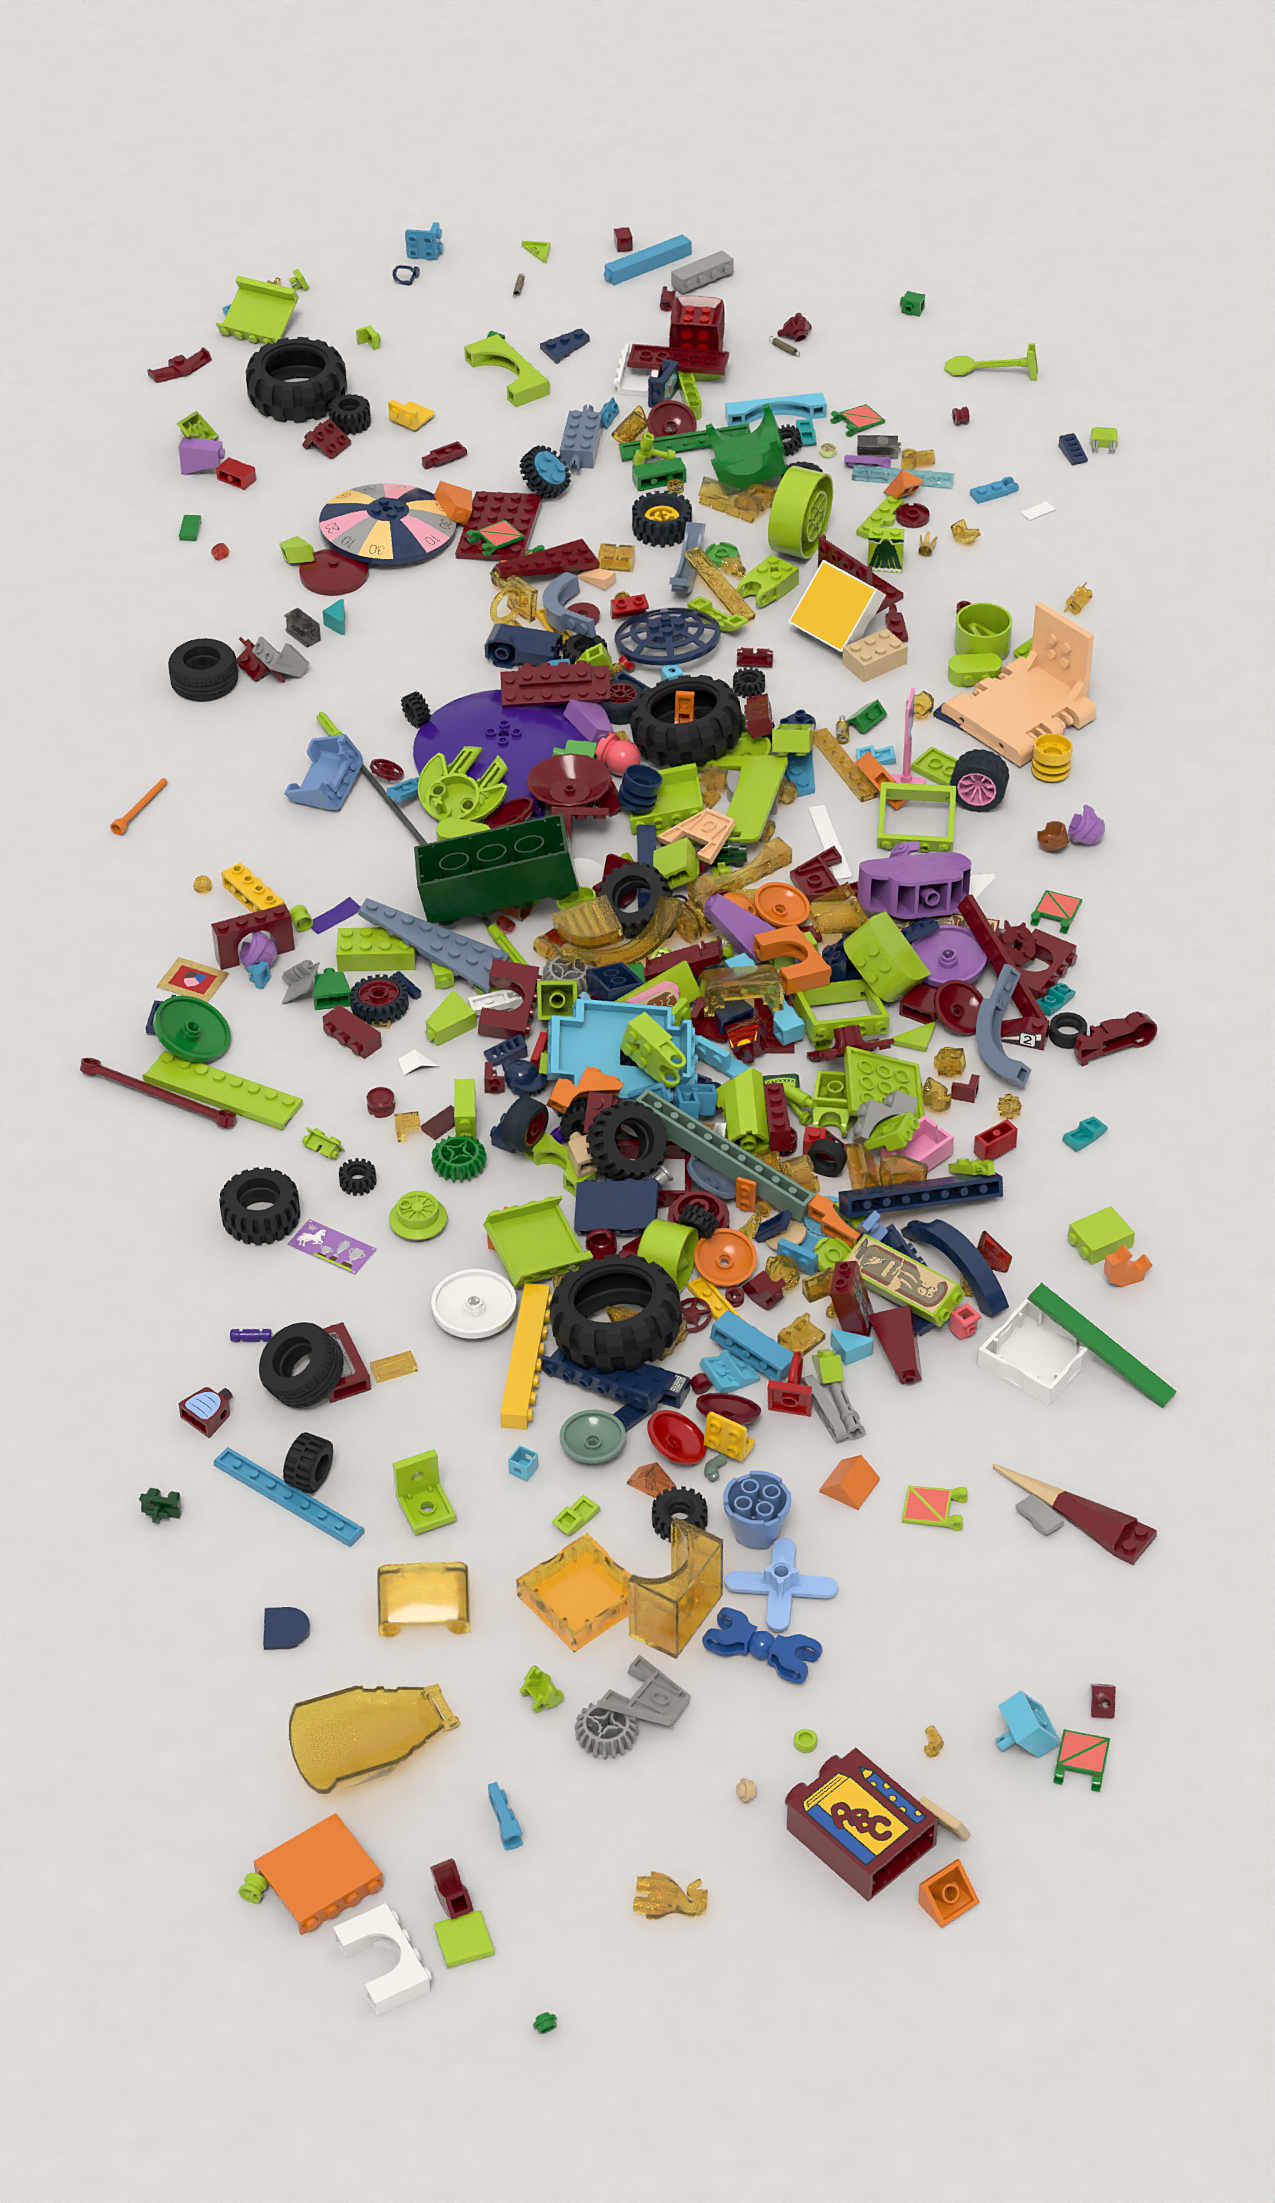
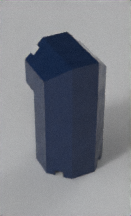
(522, 645)

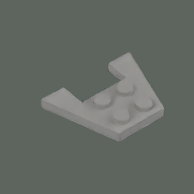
(655, 1701)

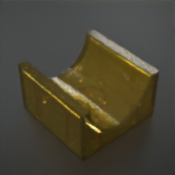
(673, 1607)

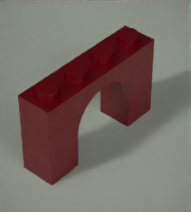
(230, 932)
(1057, 954)
(523, 981)

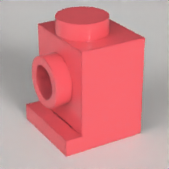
(964, 1326)

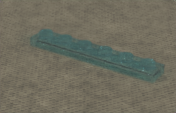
(887, 475)

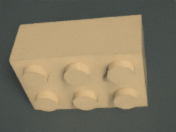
(874, 655)

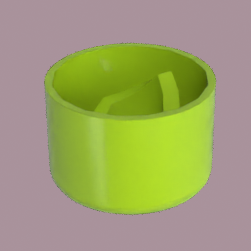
(983, 630)
(671, 1248)

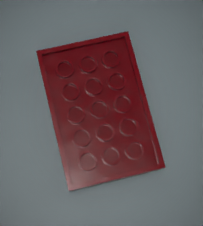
(492, 507)

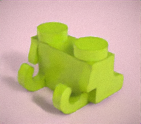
(541, 1689)

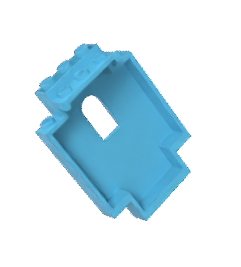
(595, 1038)

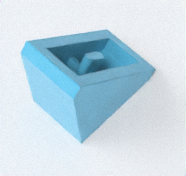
(851, 1346)

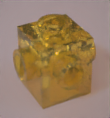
(720, 777)
(950, 1061)

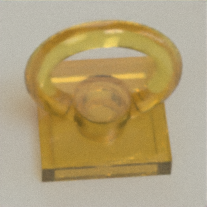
(521, 601)

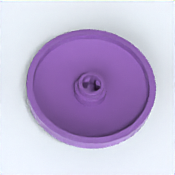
(951, 955)

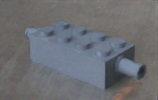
(581, 438)

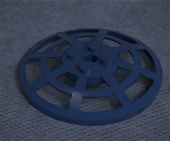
(667, 630)

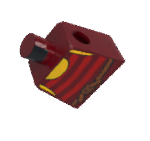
(747, 1038)

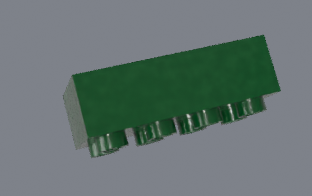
(495, 869)

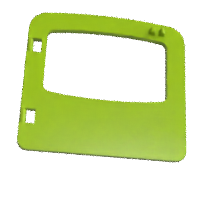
(753, 795)

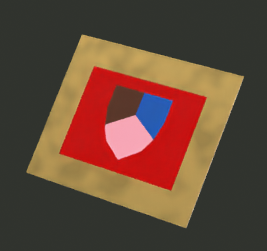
(192, 979)

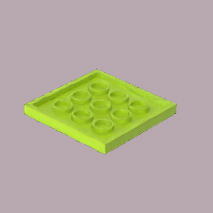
(878, 1075)

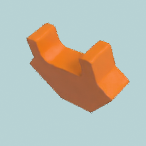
(1122, 1270)

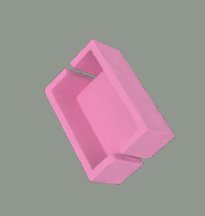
(924, 1145)

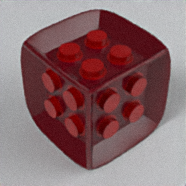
(697, 323)

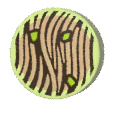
(827, 450)

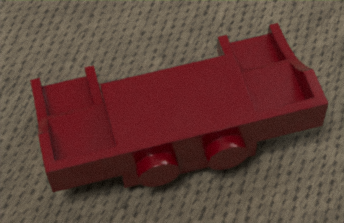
(697, 959)

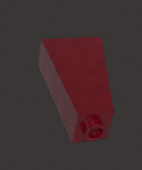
(899, 1340)

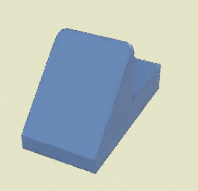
(872, 1227)

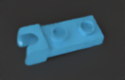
(508, 1825)

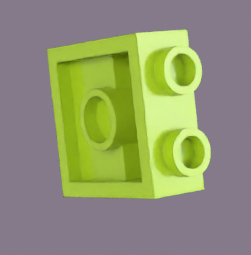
(893, 1132)

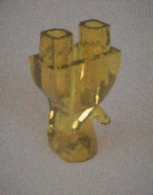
(667, 1897)

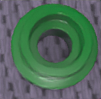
(545, 2022)

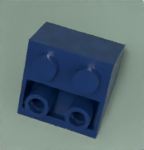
(838, 960)

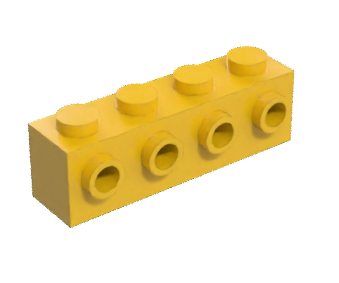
(249, 889)

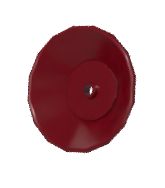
(569, 780)

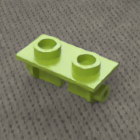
(317, 1138)

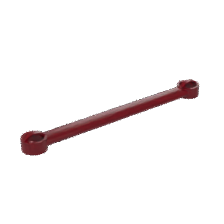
(222, 1117)

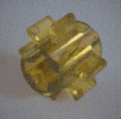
(1009, 1106)

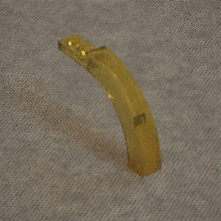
(644, 944)

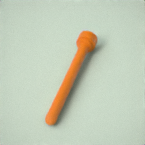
(119, 825)

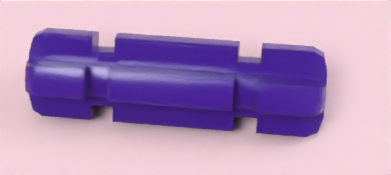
(250, 1335)

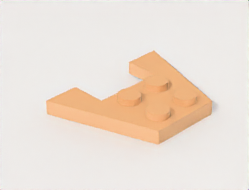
(706, 828)

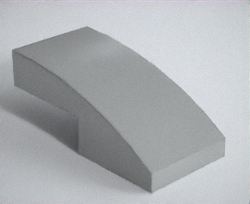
(1040, 1514)

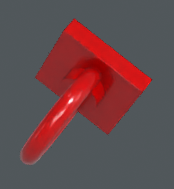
(791, 1396)

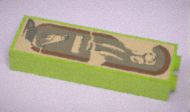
(906, 1280)

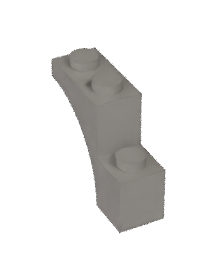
(872, 1112)

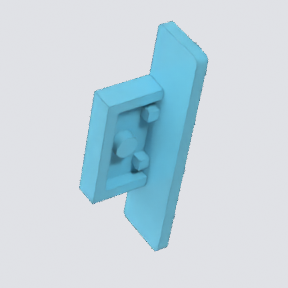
(719, 1058)

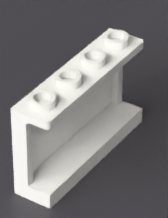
(632, 380)

